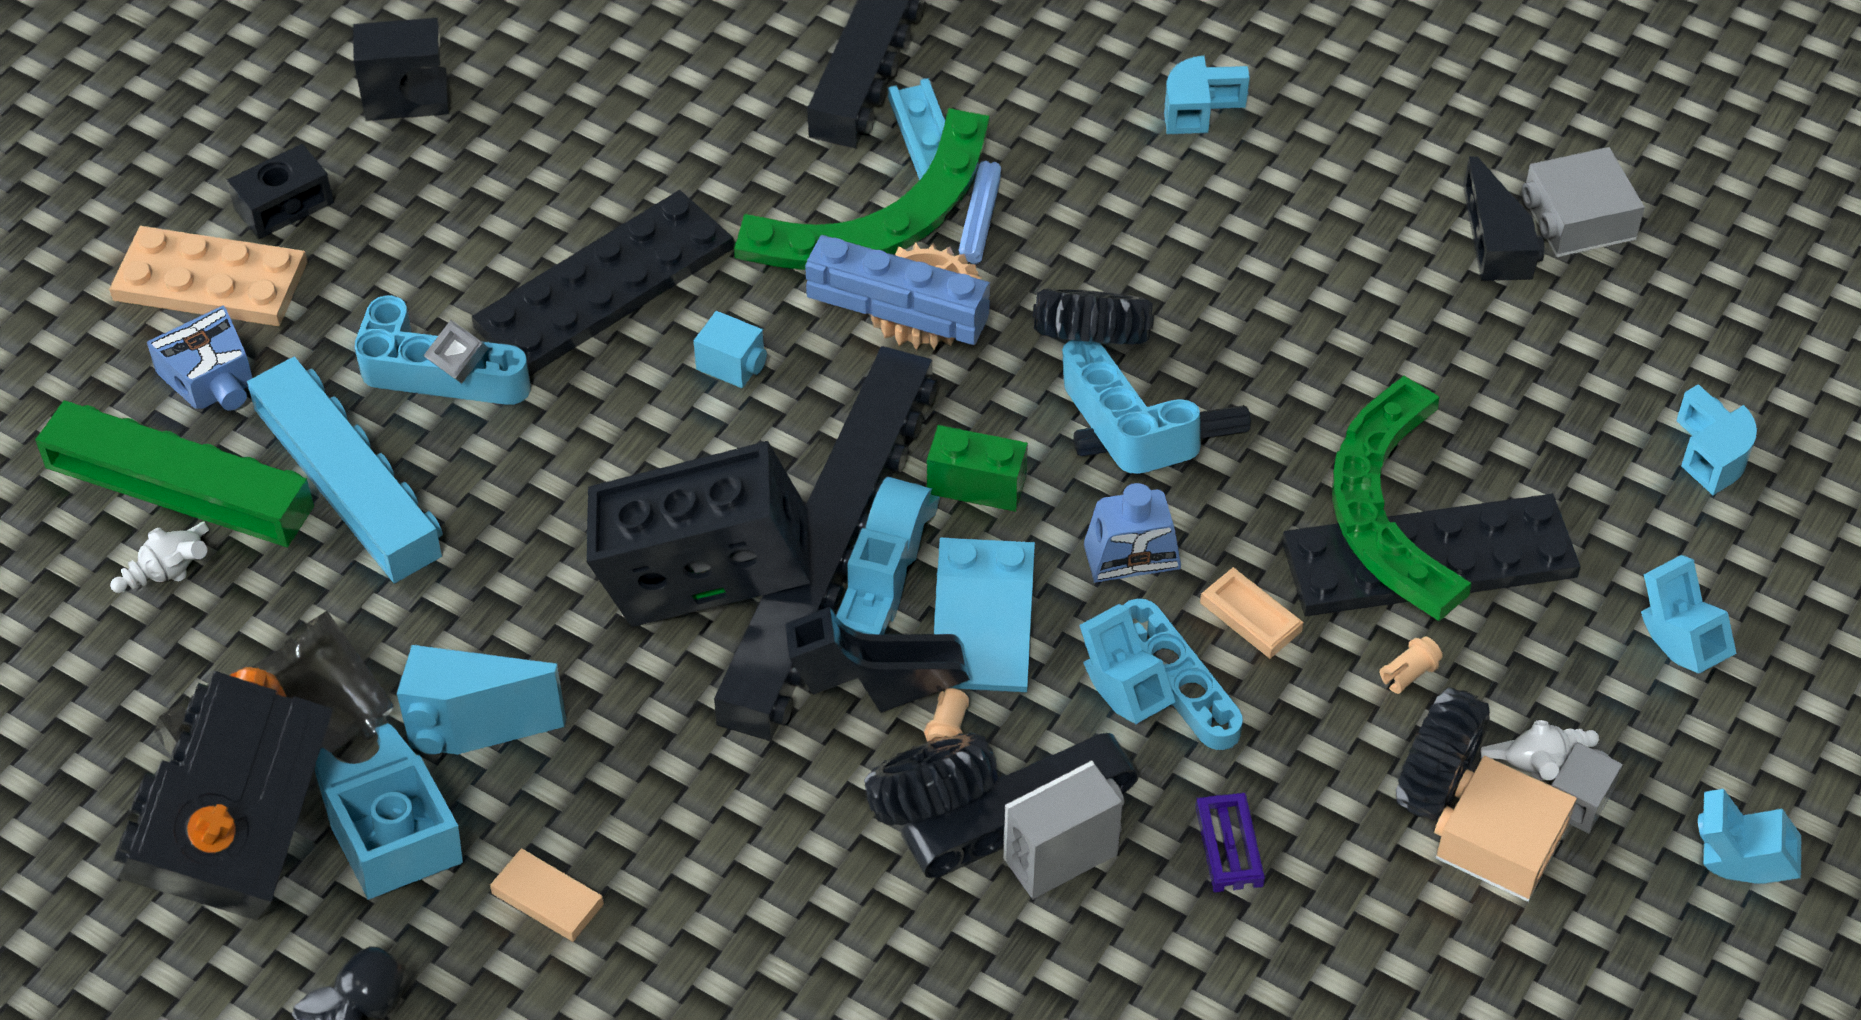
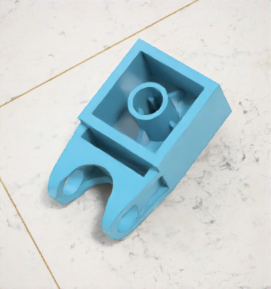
(388, 815)

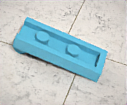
(919, 122)

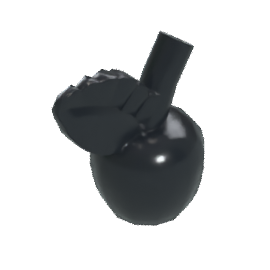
(364, 986)

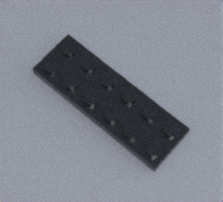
(605, 281)
(1483, 542)

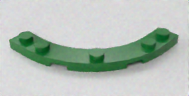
(892, 227)
(1361, 504)

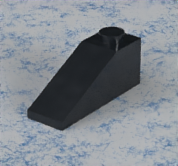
(1500, 227)

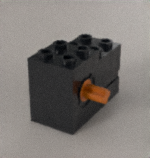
(229, 797)

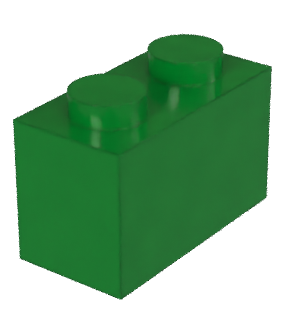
(977, 468)

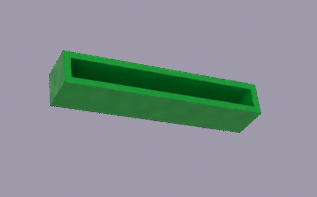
(176, 473)

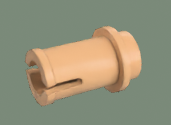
(1420, 657)
(948, 715)

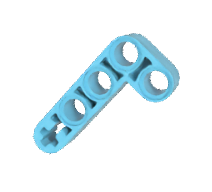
(394, 360)
(1132, 433)

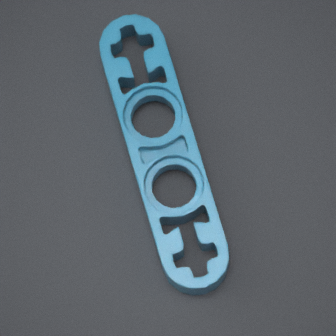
(1188, 670)

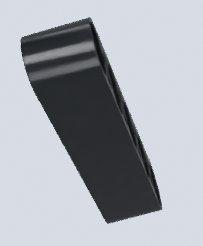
(978, 828)

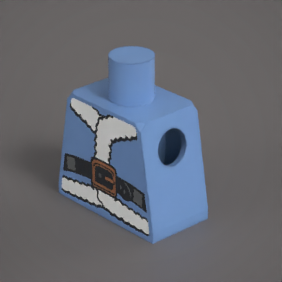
(204, 361)
(1131, 535)

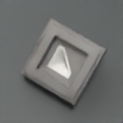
(456, 351)

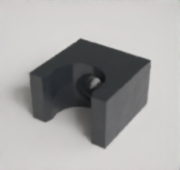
(389, 70)

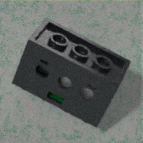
(698, 534)

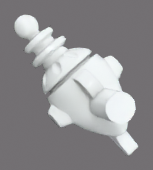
(163, 557)
(1541, 749)

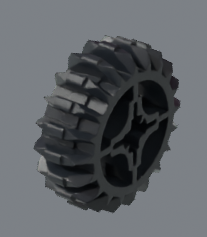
(1093, 316)
(1442, 753)
(931, 779)

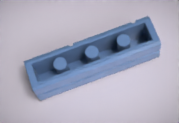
(897, 289)

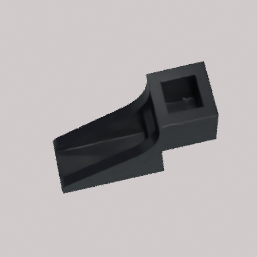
(889, 666)

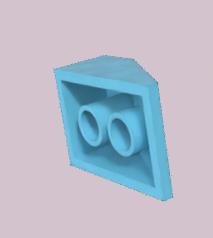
(988, 605)
(476, 700)

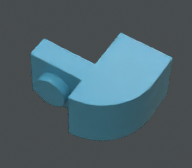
(1197, 89)
(1719, 439)
(902, 511)
(874, 582)
(1679, 620)
(1119, 668)
(1750, 846)

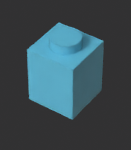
(730, 349)

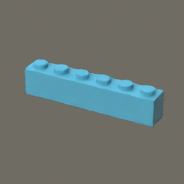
(346, 469)

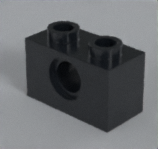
(280, 191)

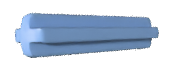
(980, 211)

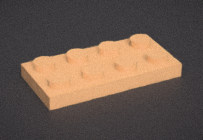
(207, 272)

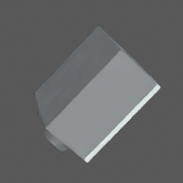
(1583, 201)
(1062, 829)

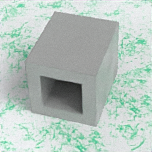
(1591, 779)

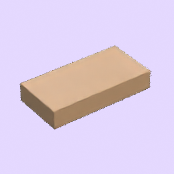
(1251, 612)
(547, 895)

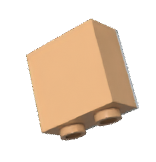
(1503, 827)

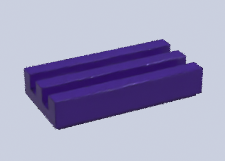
(1235, 876)

